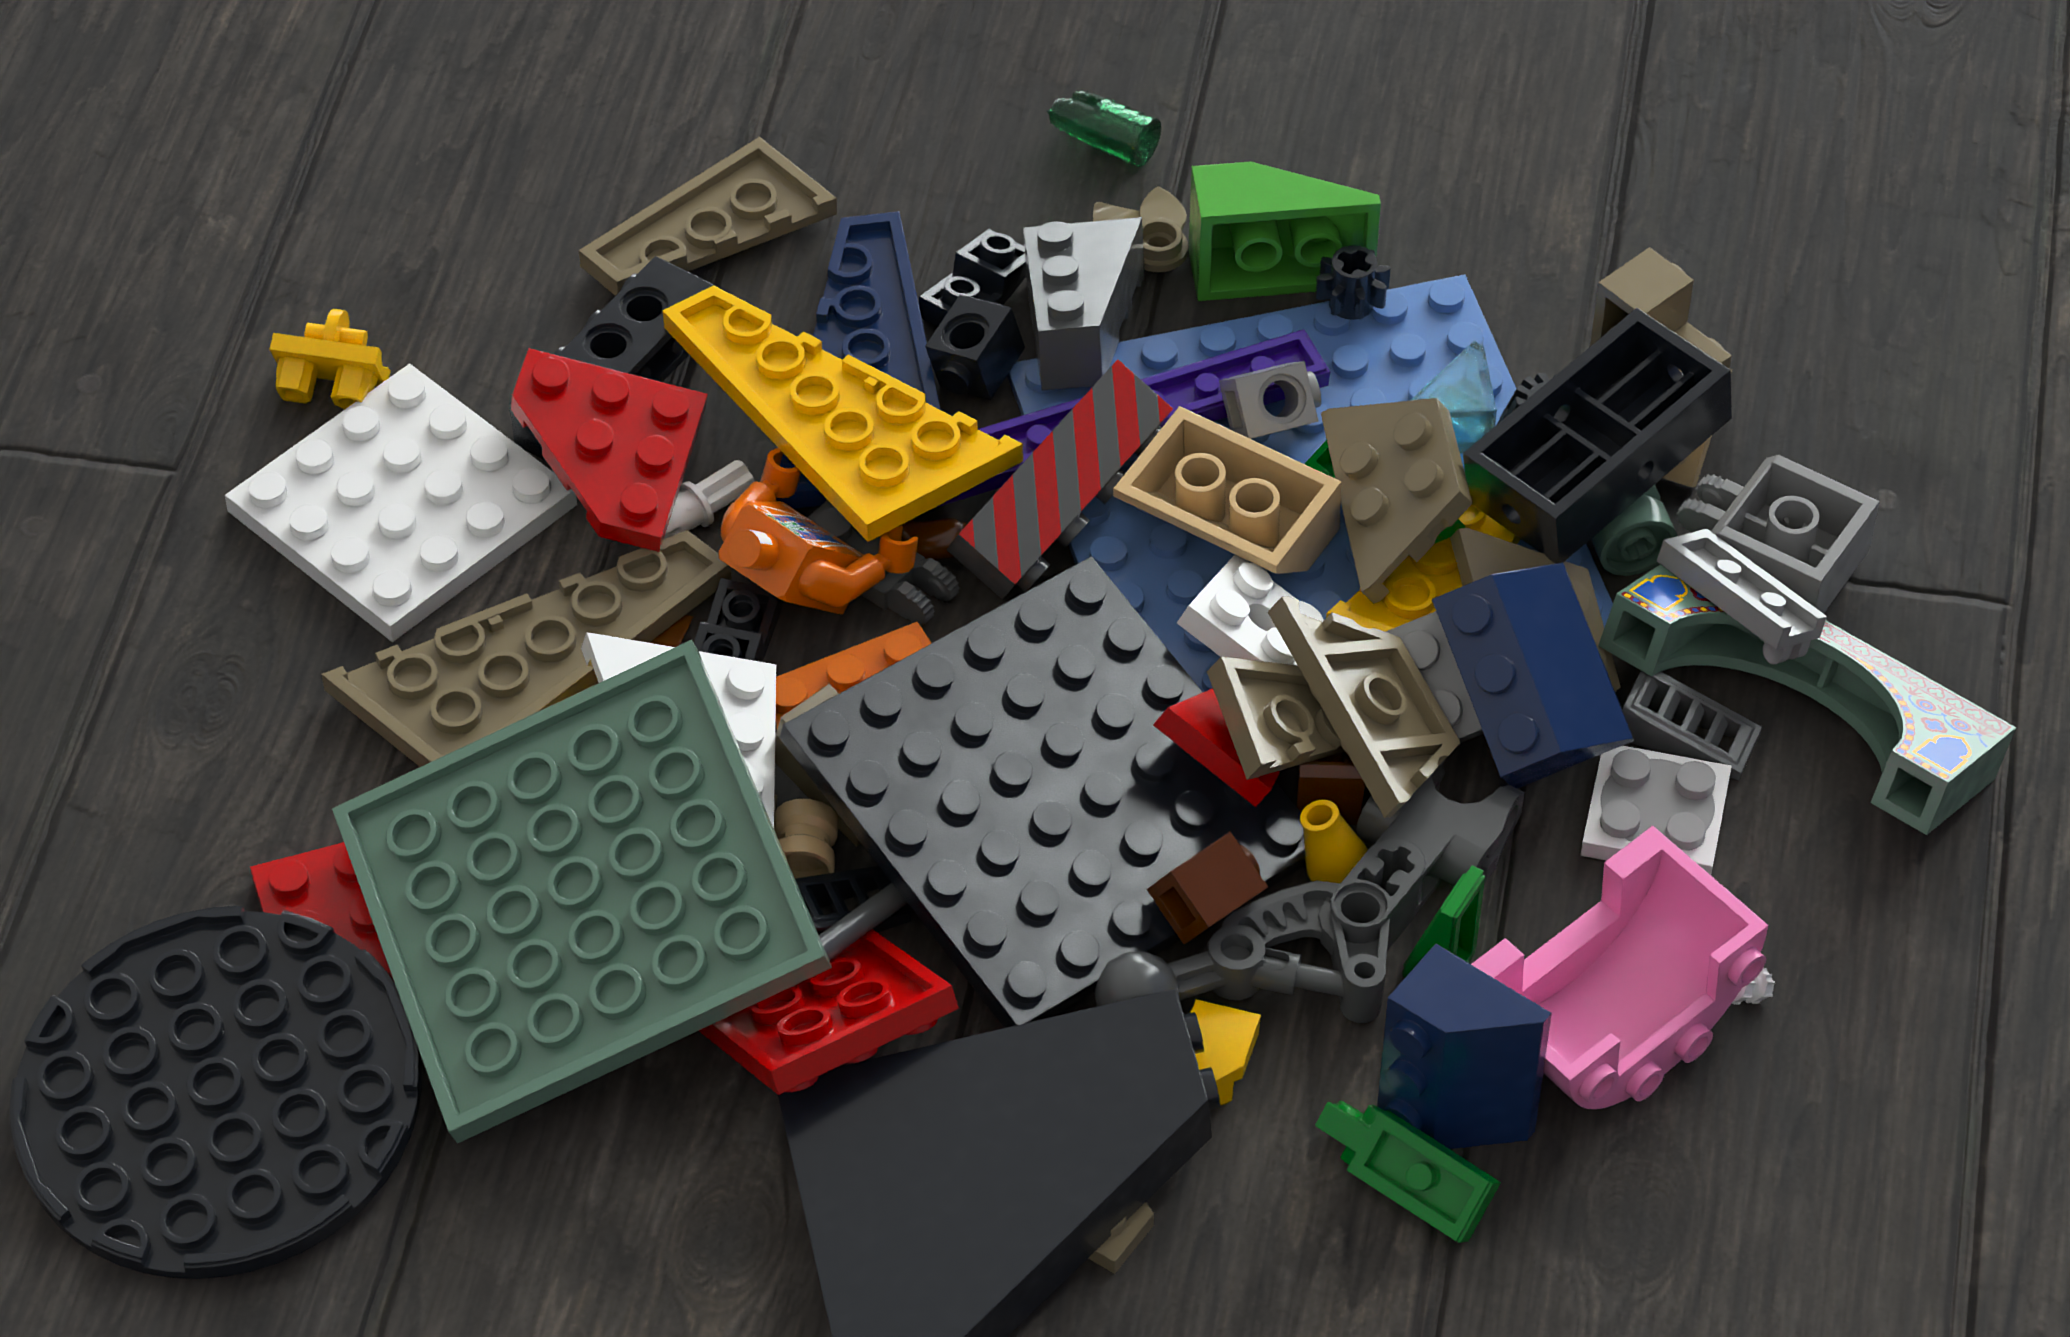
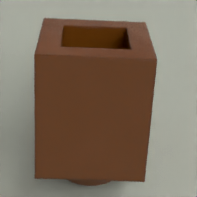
(1208, 887)

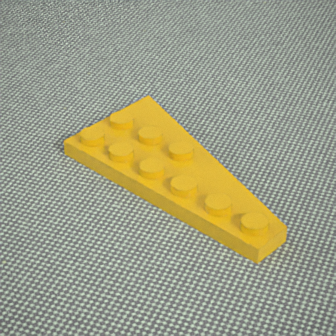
(841, 422)

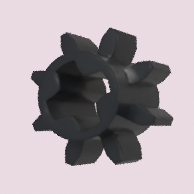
(1352, 282)

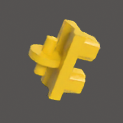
(330, 354)

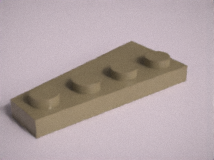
(714, 215)

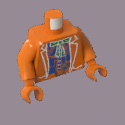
(797, 556)

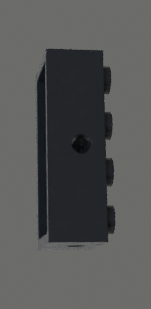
(1616, 434)

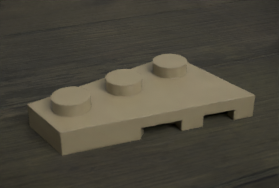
(1271, 715)

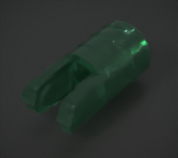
(1107, 126)

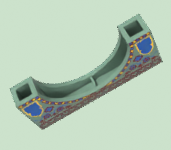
(1926, 738)

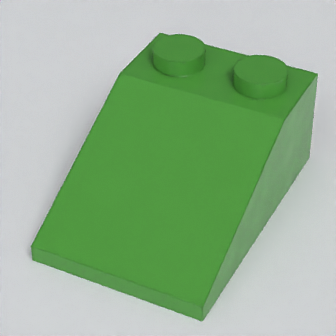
(1269, 227)

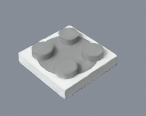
(1658, 790)

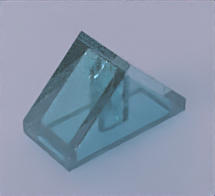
(1467, 394)

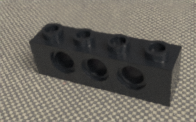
(630, 332)

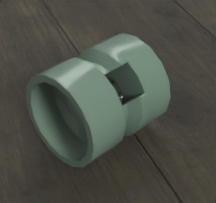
(1635, 536)

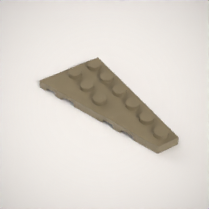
(522, 651)

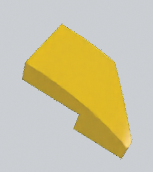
(1227, 1043)

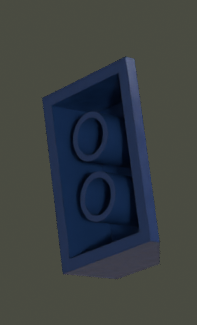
(1532, 672)
(1462, 1054)

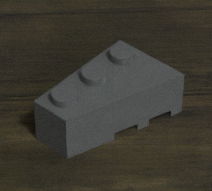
(1080, 294)

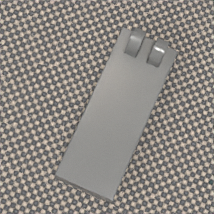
(1744, 593)

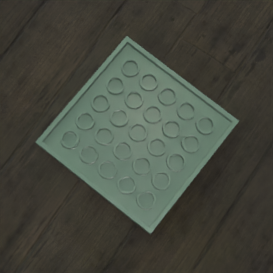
(578, 891)

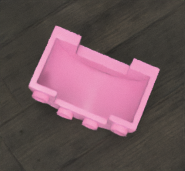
(1636, 973)

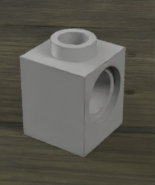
(1245, 403)

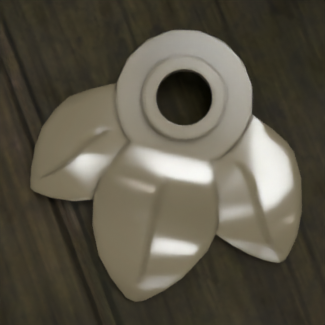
(1162, 223)

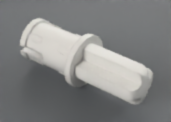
(698, 502)

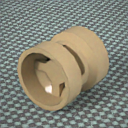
(806, 836)

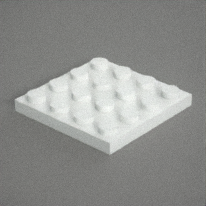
(400, 501)

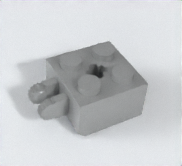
(1789, 524)

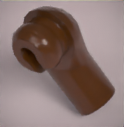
(933, 536)

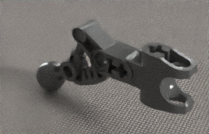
(1354, 920)

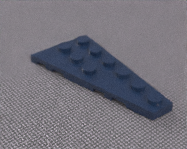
(871, 314)

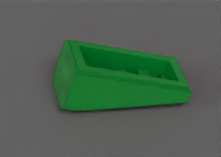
(1455, 923)

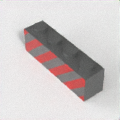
(1059, 480)

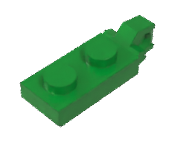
(1411, 1168)

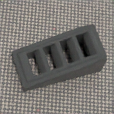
(1696, 710)

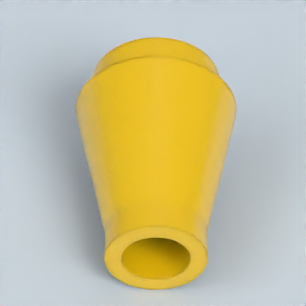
(1329, 843)

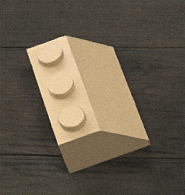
(1234, 493)

